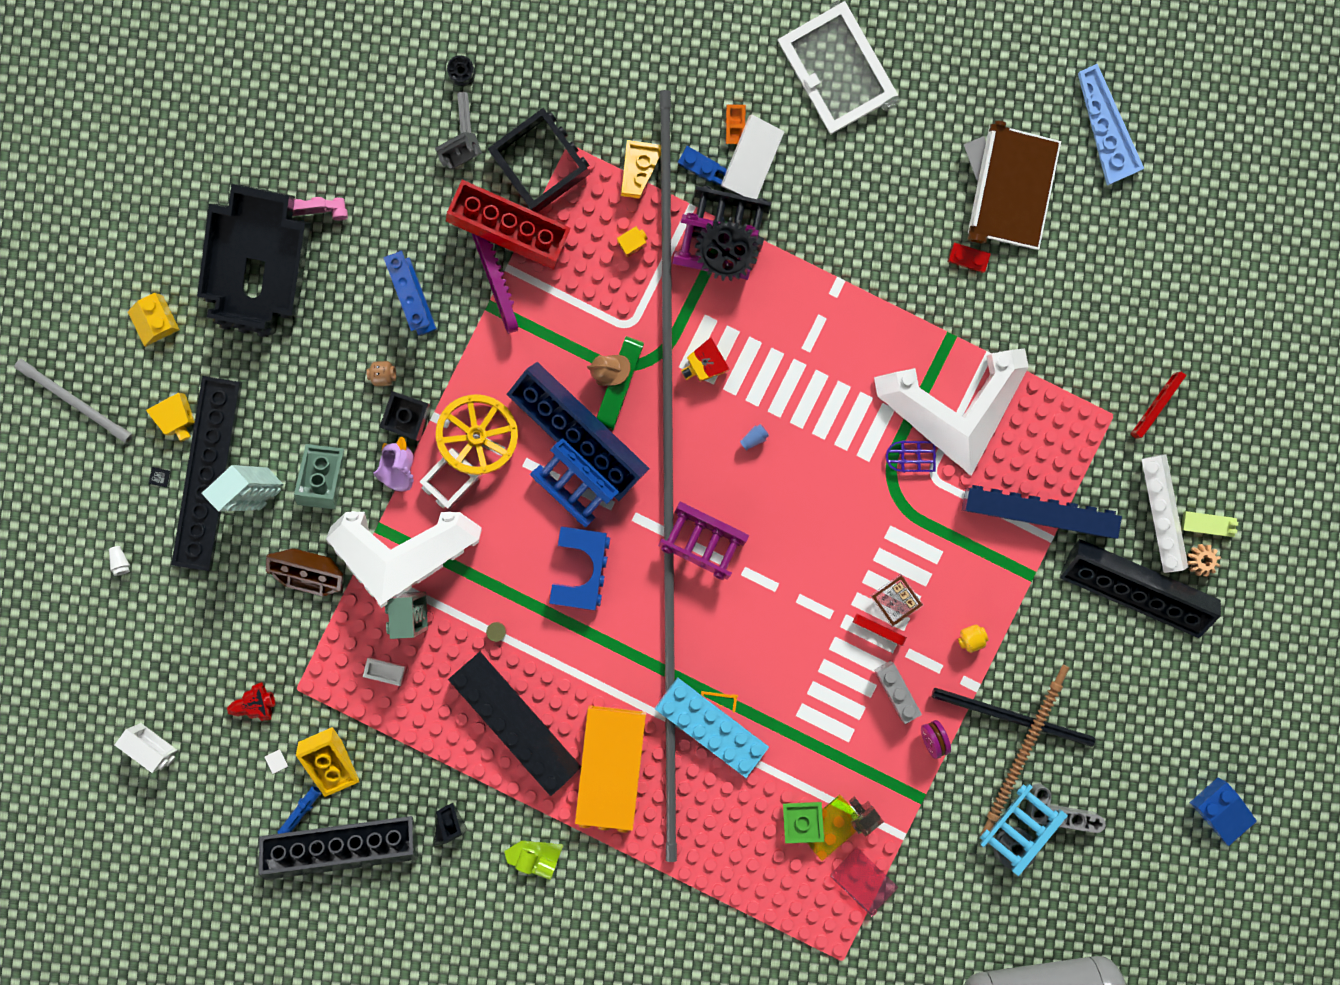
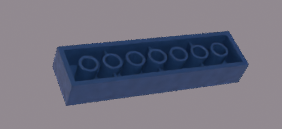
(567, 418)

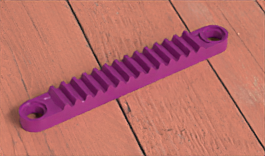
(496, 282)

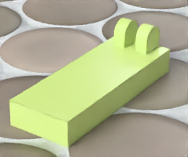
(1209, 524)

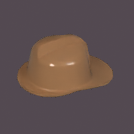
(610, 369)

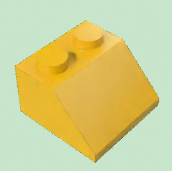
(152, 318)

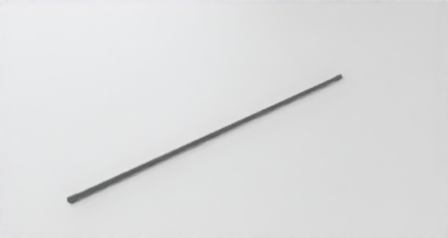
(665, 107)

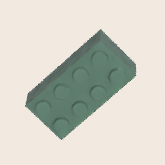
(407, 615)

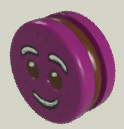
(936, 739)

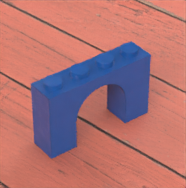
(585, 595)

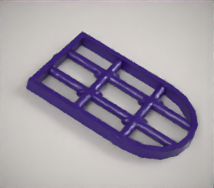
(918, 461)

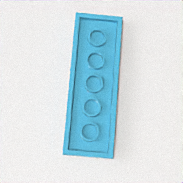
(711, 727)

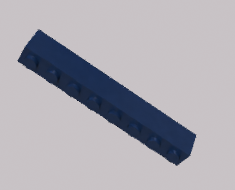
(1042, 513)

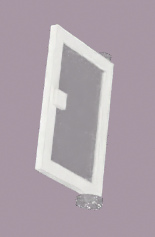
(838, 68)

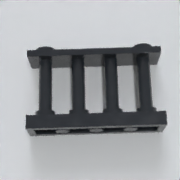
(741, 202)

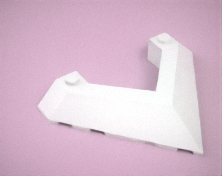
(958, 436)
(396, 570)

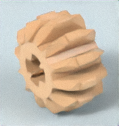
(1206, 567)

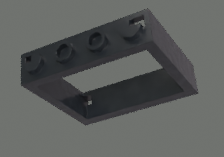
(562, 186)

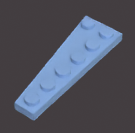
(1112, 139)

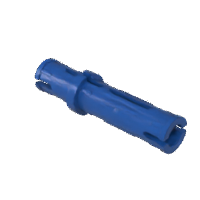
(304, 805)

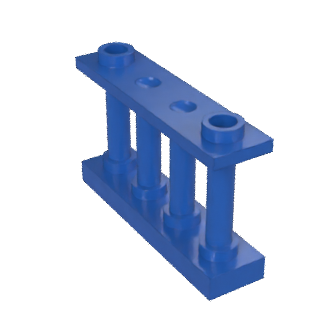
(410, 293)
(583, 470)

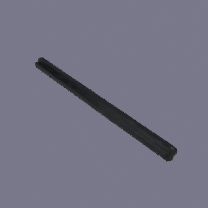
(1012, 716)

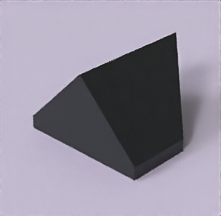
(448, 825)

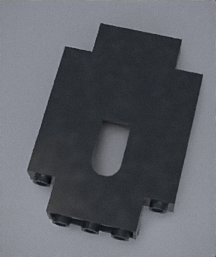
(258, 228)

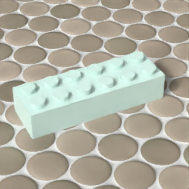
(243, 488)

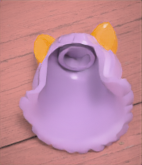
(396, 466)

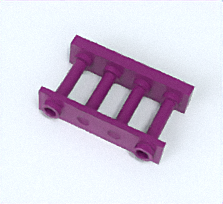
(685, 258)
(718, 529)

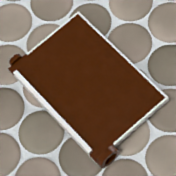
(1013, 187)

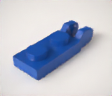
(701, 165)

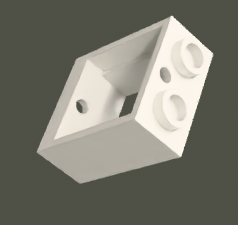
(441, 500)
(146, 748)

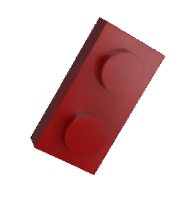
(969, 257)

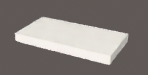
(752, 158)

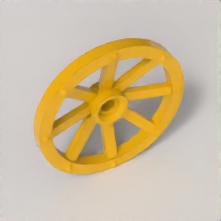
(479, 430)

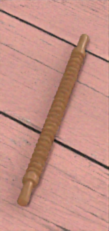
(1056, 686)

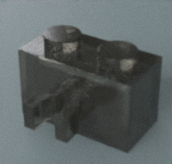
(865, 817)

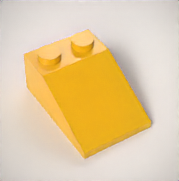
(327, 762)

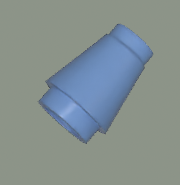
(754, 437)

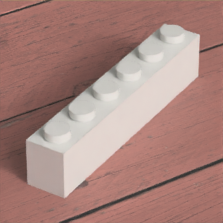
(1165, 513)

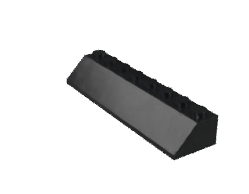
(1140, 589)
(515, 723)
(337, 848)

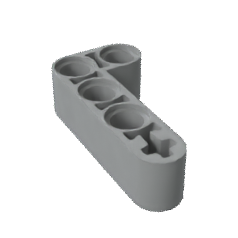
(1081, 823)

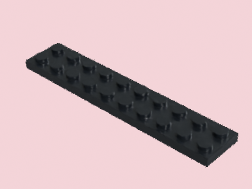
(207, 461)

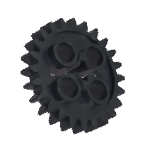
(737, 236)

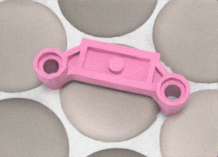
(320, 205)

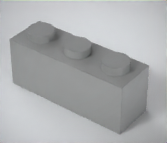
(897, 692)

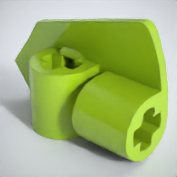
(534, 857)

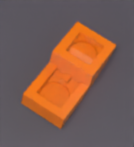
(734, 122)

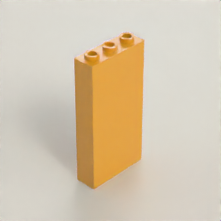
(610, 768)

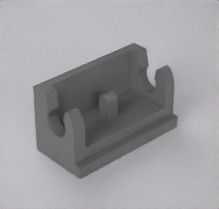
(458, 150)

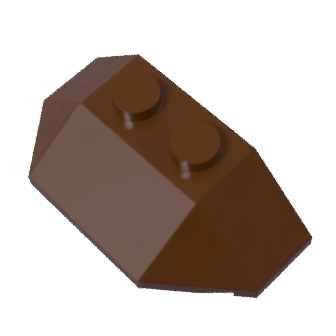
(305, 571)

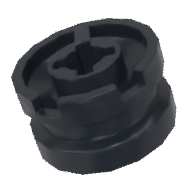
(461, 62)

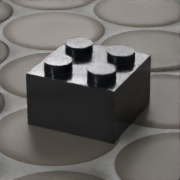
(405, 416)

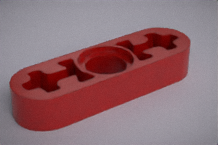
(879, 629)

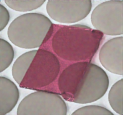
(864, 881)

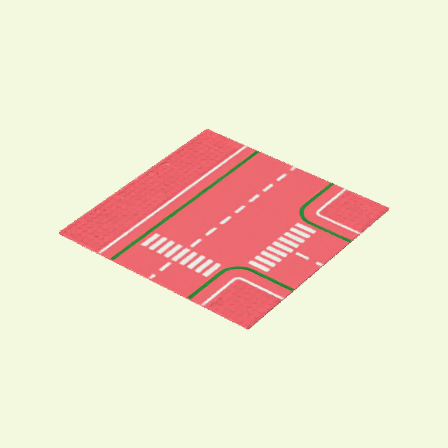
(780, 632)

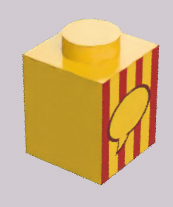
(632, 241)

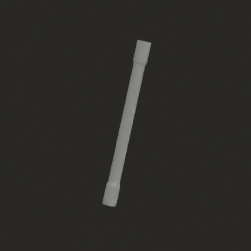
(32, 372)

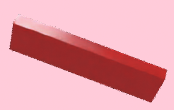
(1158, 404)

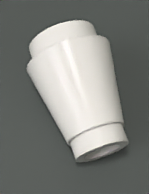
(118, 563)

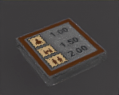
(896, 600)

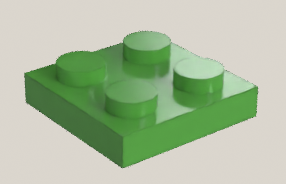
(803, 822)

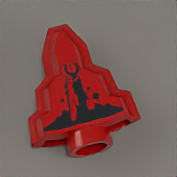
(254, 703)

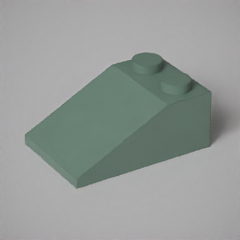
(319, 477)

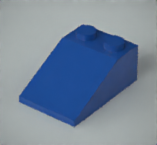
(1223, 810)

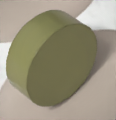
(496, 631)

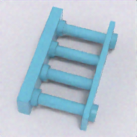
(1043, 832)

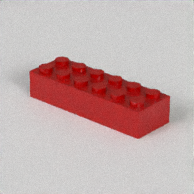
(507, 224)

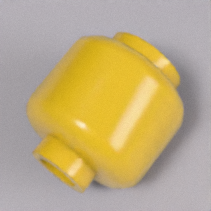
(973, 638)

